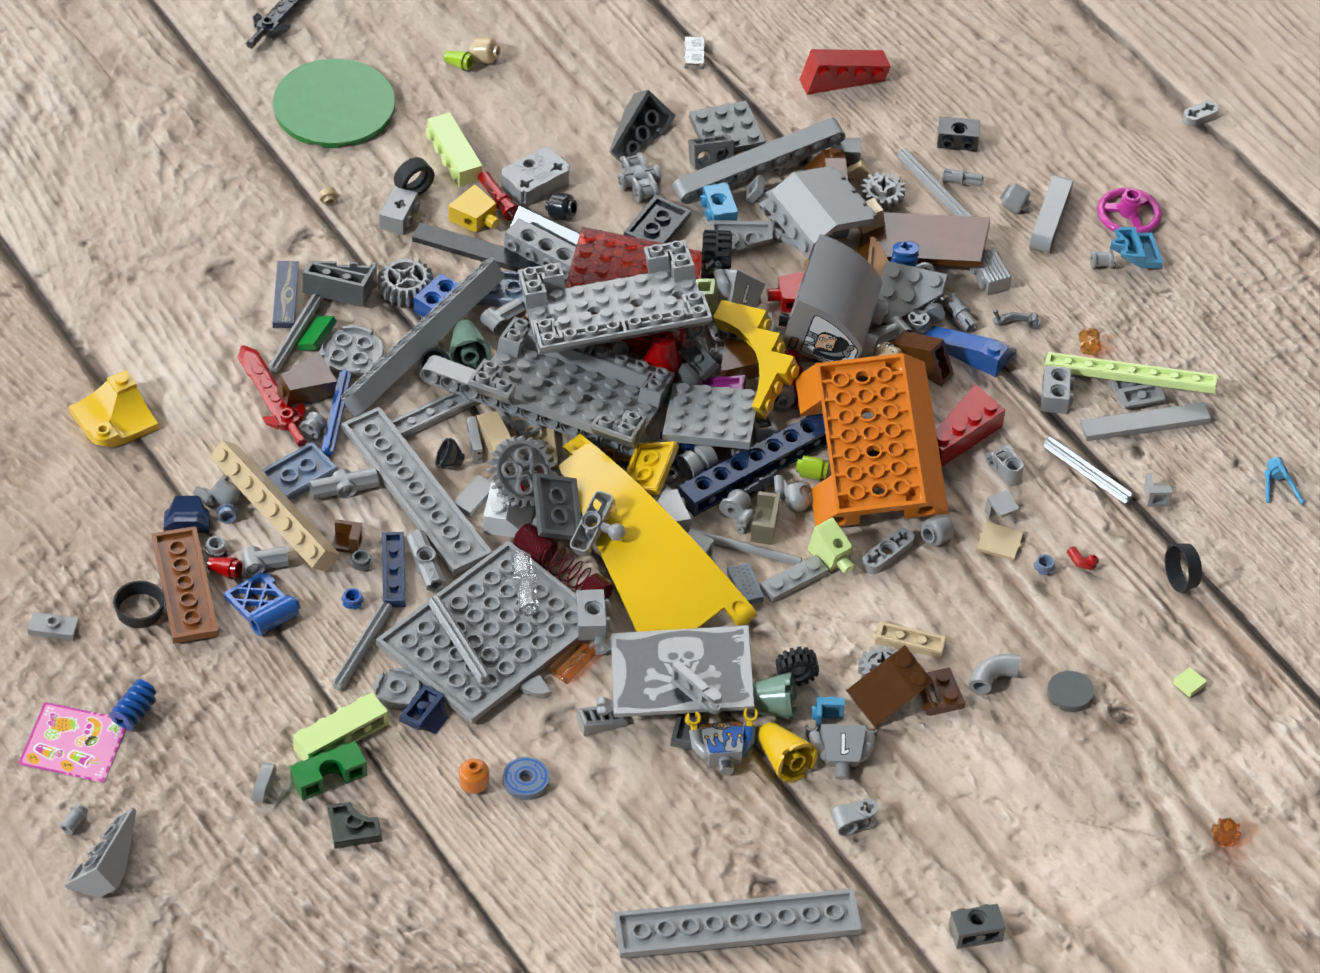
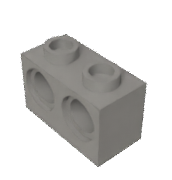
(1056, 389)

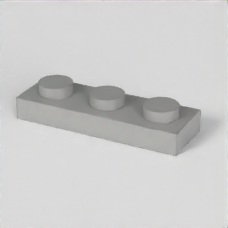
(794, 578)

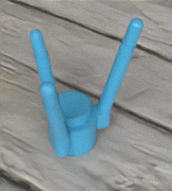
(1278, 471)

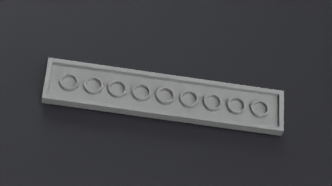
(416, 490)
(737, 923)

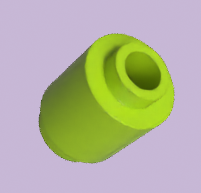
(812, 468)

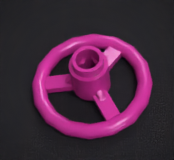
(1129, 208)

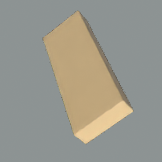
(915, 640)

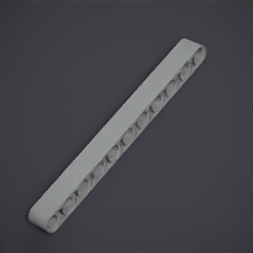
(422, 337)
(455, 377)

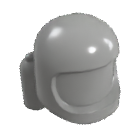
(221, 492)
(795, 494)
(737, 507)

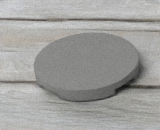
(351, 349)

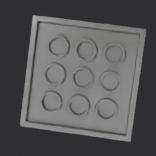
(710, 416)

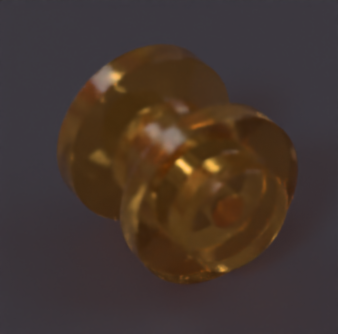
(1090, 341)

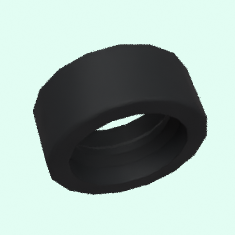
(411, 167)

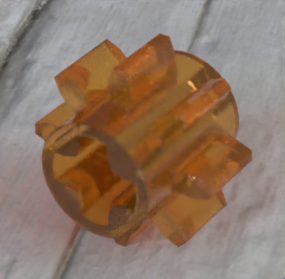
(1226, 832)

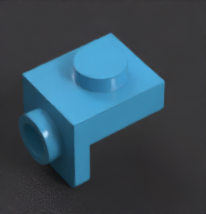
(828, 708)

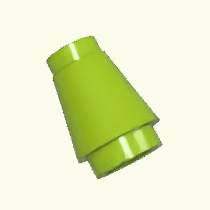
(459, 59)

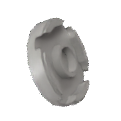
(396, 688)

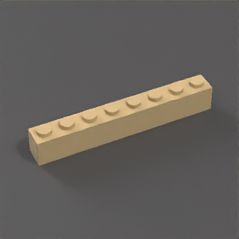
(275, 506)

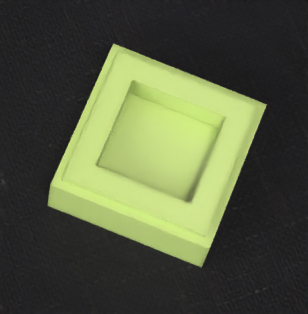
(1189, 682)

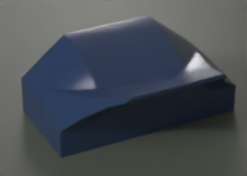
(187, 512)
(425, 711)

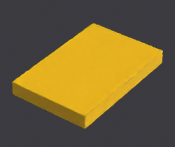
(652, 464)

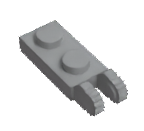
(696, 688)

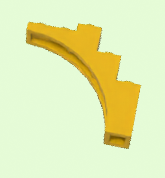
(754, 328)

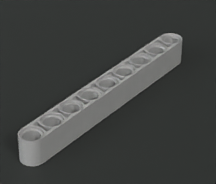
(761, 159)

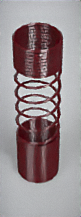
(542, 551)

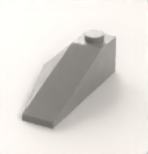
(107, 860)

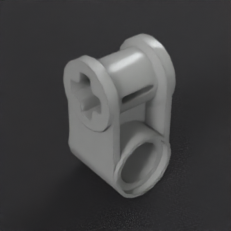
(1006, 465)
(853, 818)

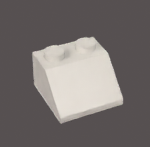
(502, 518)

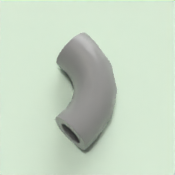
(991, 669)

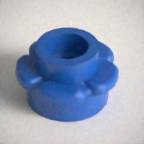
(352, 594)

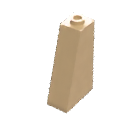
(492, 432)

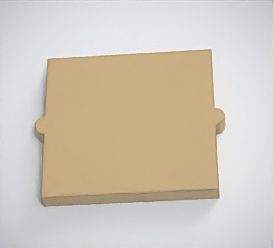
(1000, 541)

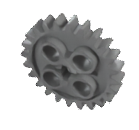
(510, 484)

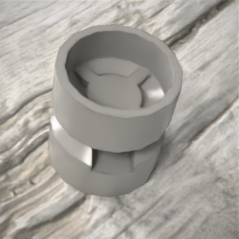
(696, 461)

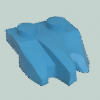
(1137, 247)

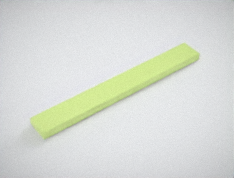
(1135, 373)

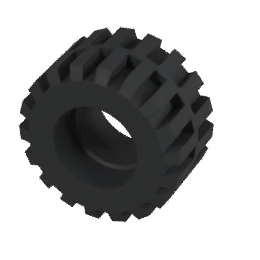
(716, 246)

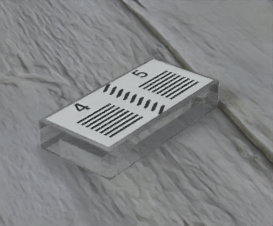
(694, 52)

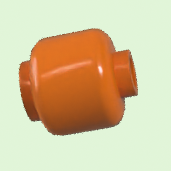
(474, 776)

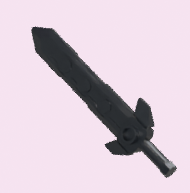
(273, 21)

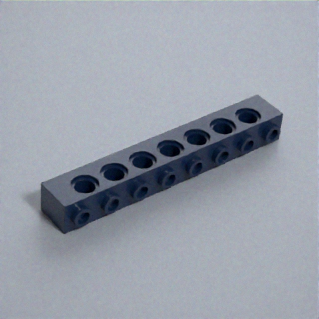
(737, 472)

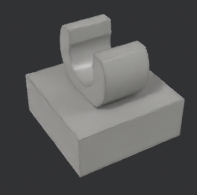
(756, 190)

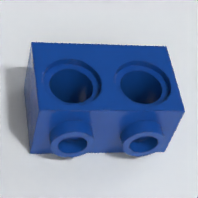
(433, 294)

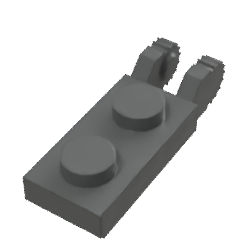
(699, 358)

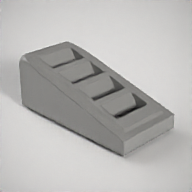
(764, 428)
(594, 726)

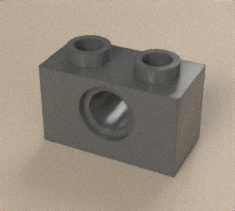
(967, 934)

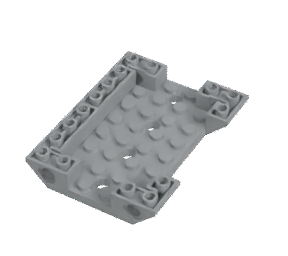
(564, 318)
(558, 385)

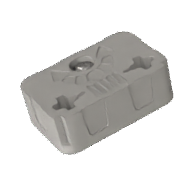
(535, 176)

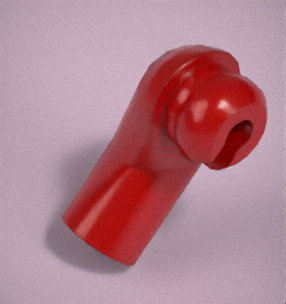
(1080, 561)

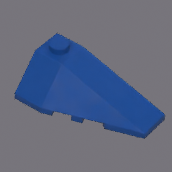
(978, 351)

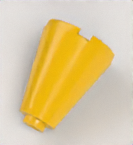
(786, 752)

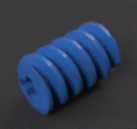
(905, 253)
(133, 705)

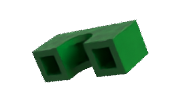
(344, 761)

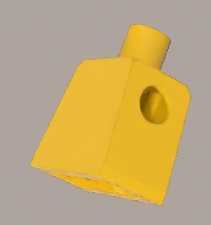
(473, 210)

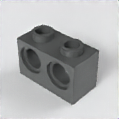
(711, 146)

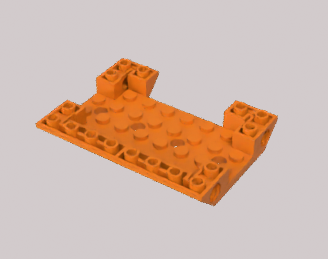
(899, 430)

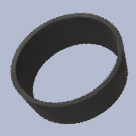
(1173, 566)
(134, 588)

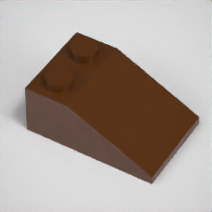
(889, 686)

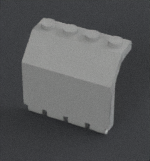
(817, 204)

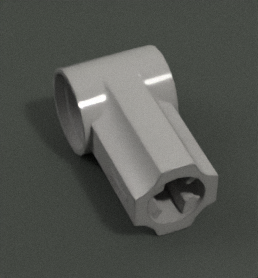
(498, 319)
(892, 330)
(258, 560)

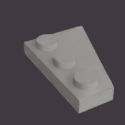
(745, 233)

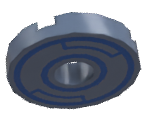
(526, 767)

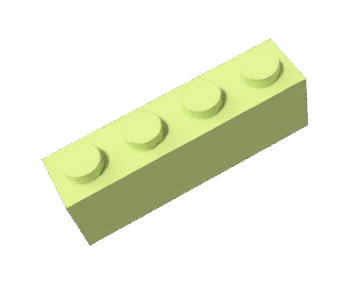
(454, 149)
(342, 727)

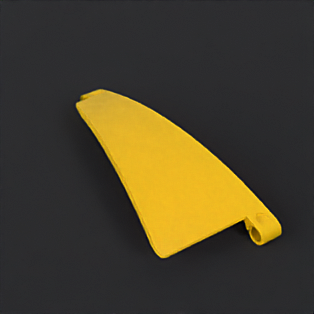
(657, 565)

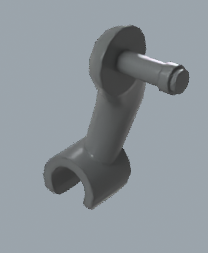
(1032, 319)

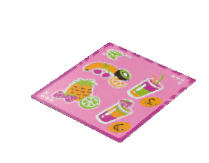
(72, 742)

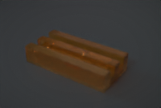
(568, 658)

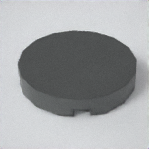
(1070, 691)

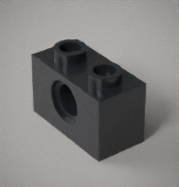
(958, 133)

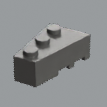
(340, 282)

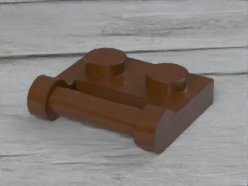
(946, 693)

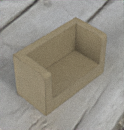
(765, 518)

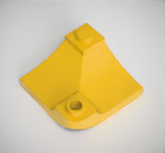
(114, 412)

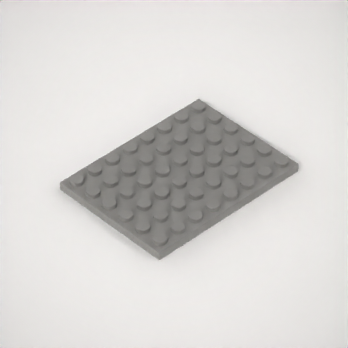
(488, 614)

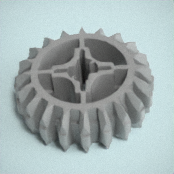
(403, 280)

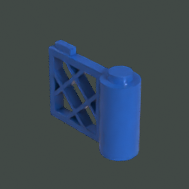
(269, 613)

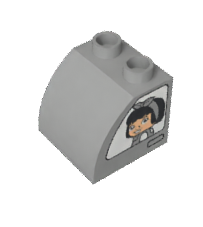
(835, 305)

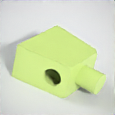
(831, 546)

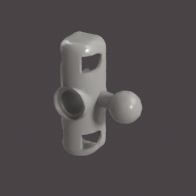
(590, 535)

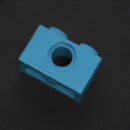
(718, 203)

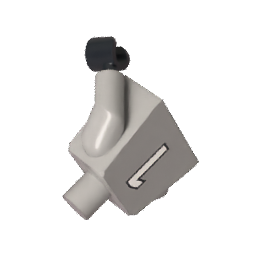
(735, 285)
(842, 745)

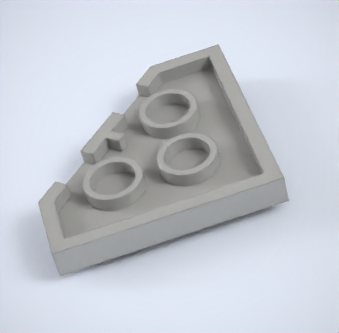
(909, 289)

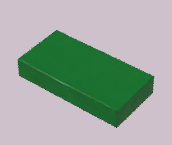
(317, 333)

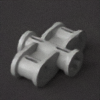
(639, 177)

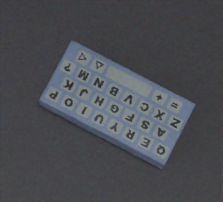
(745, 582)

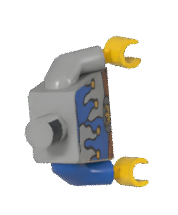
(722, 743)

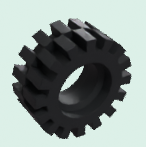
(800, 663)

